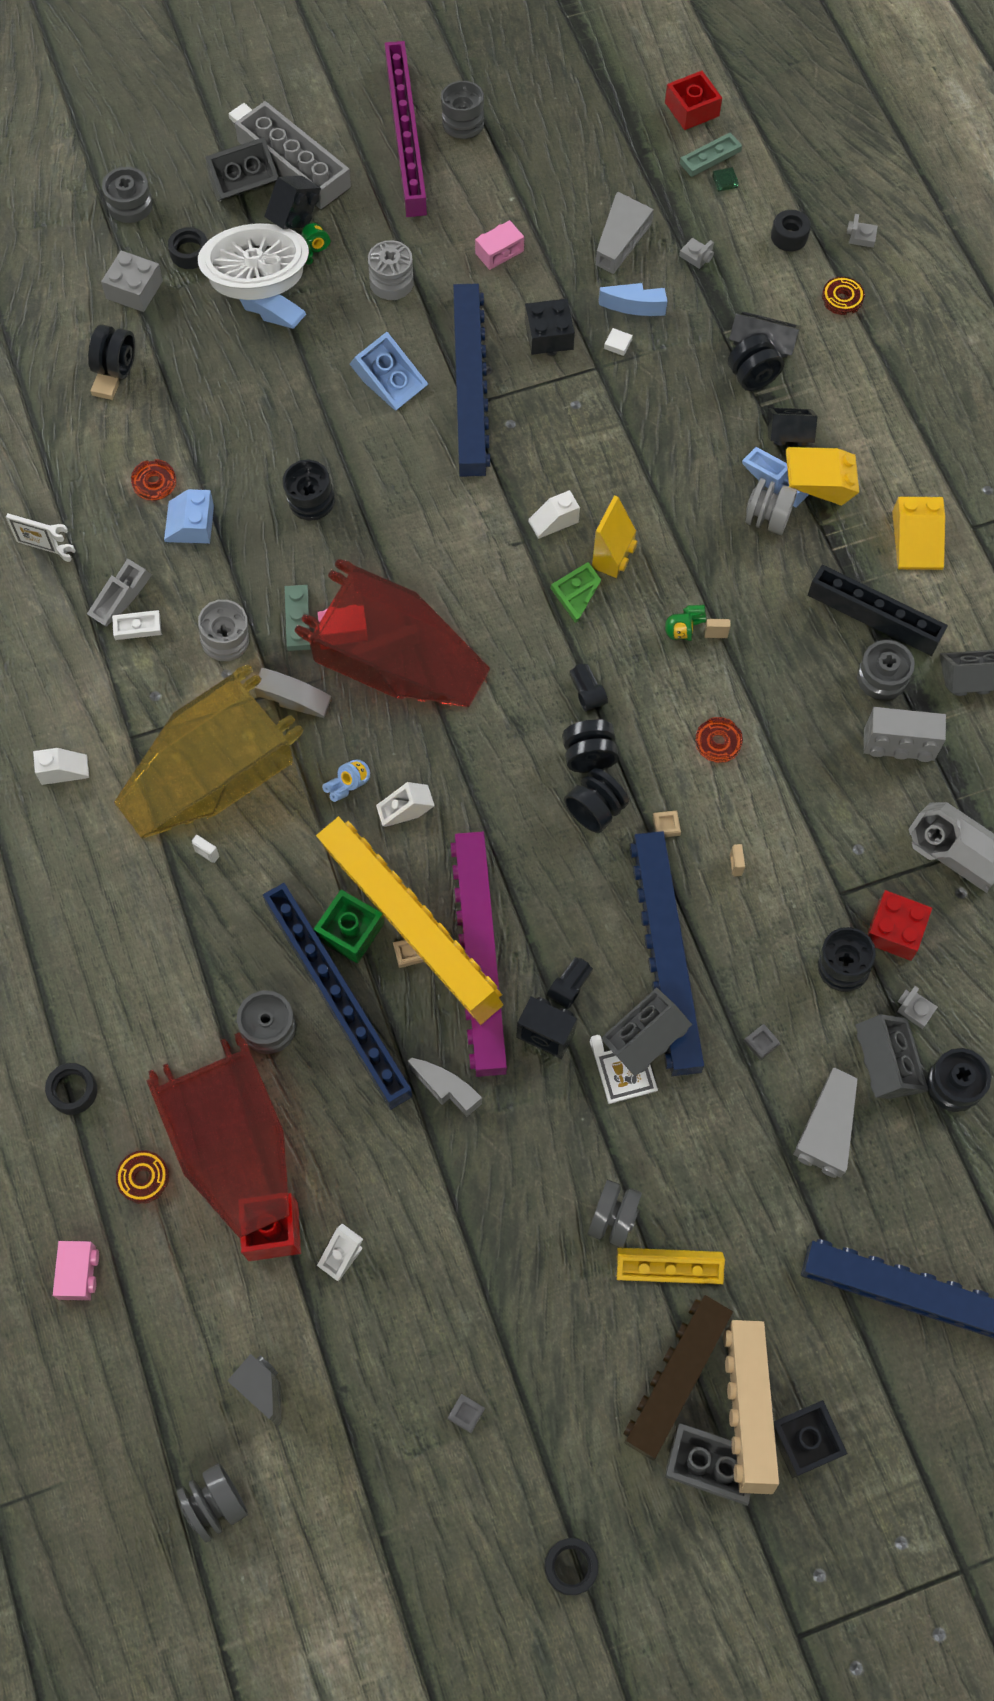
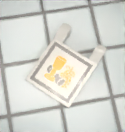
(40, 535)
(617, 1079)

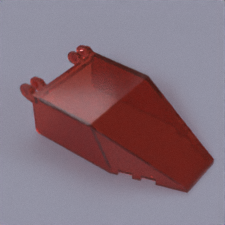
(392, 641)
(227, 1138)

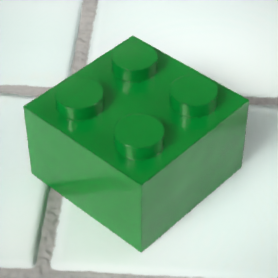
(349, 926)

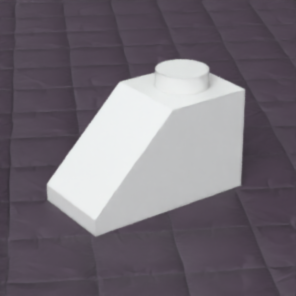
(555, 515)
(60, 765)
(405, 804)

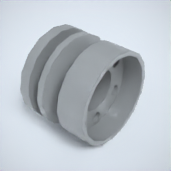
(390, 270)
(770, 506)
(221, 619)

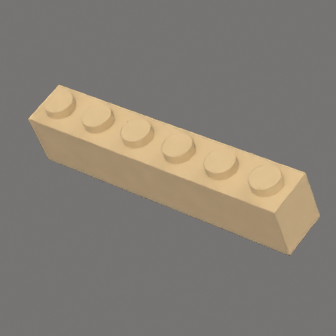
(752, 1407)

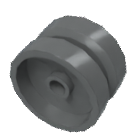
(127, 194)
(885, 670)
(265, 1007)
(614, 1213)

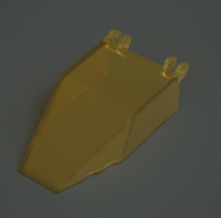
(207, 758)

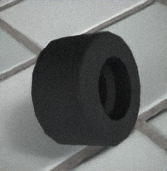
(794, 239)

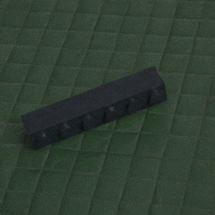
(877, 610)

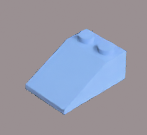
(388, 371)

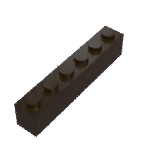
(678, 1377)

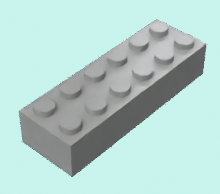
(295, 151)

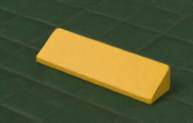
(670, 1265)

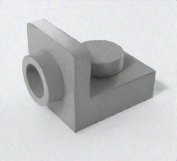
(861, 233)
(697, 253)
(916, 1007)

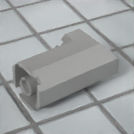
(956, 841)

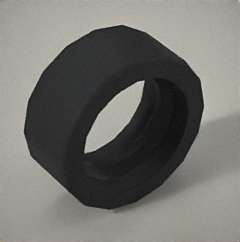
(183, 236)
(66, 1070)
(588, 1552)

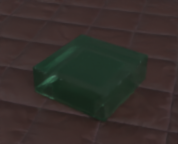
(725, 179)

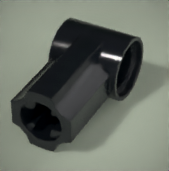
(589, 691)
(566, 989)

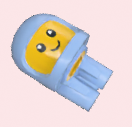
(350, 777)

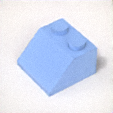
(190, 517)

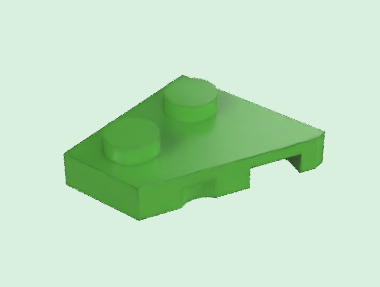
(576, 589)

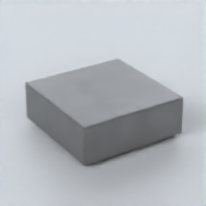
(761, 1042)
(466, 1413)

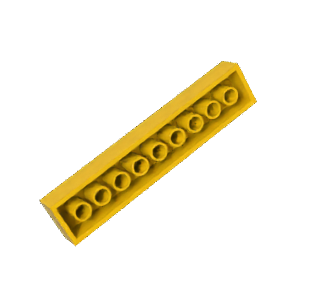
(412, 919)

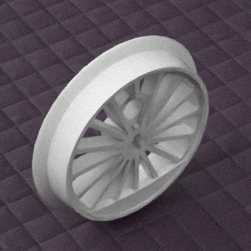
(233, 269)

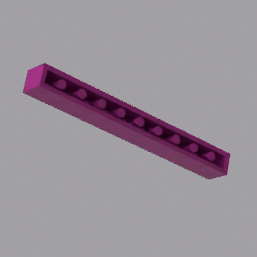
(405, 129)
(479, 944)

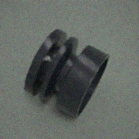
(308, 489)
(596, 800)
(846, 946)

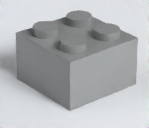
(132, 281)

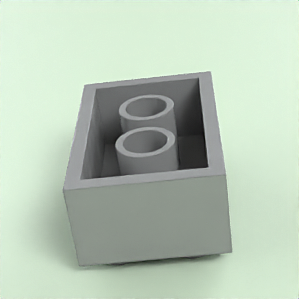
(904, 734)

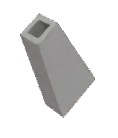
(623, 230)
(829, 1128)

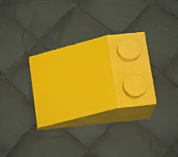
(823, 473)
(919, 532)
(614, 540)

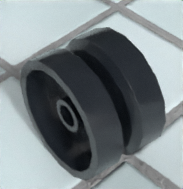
(111, 351)
(755, 362)
(590, 745)
(959, 1079)

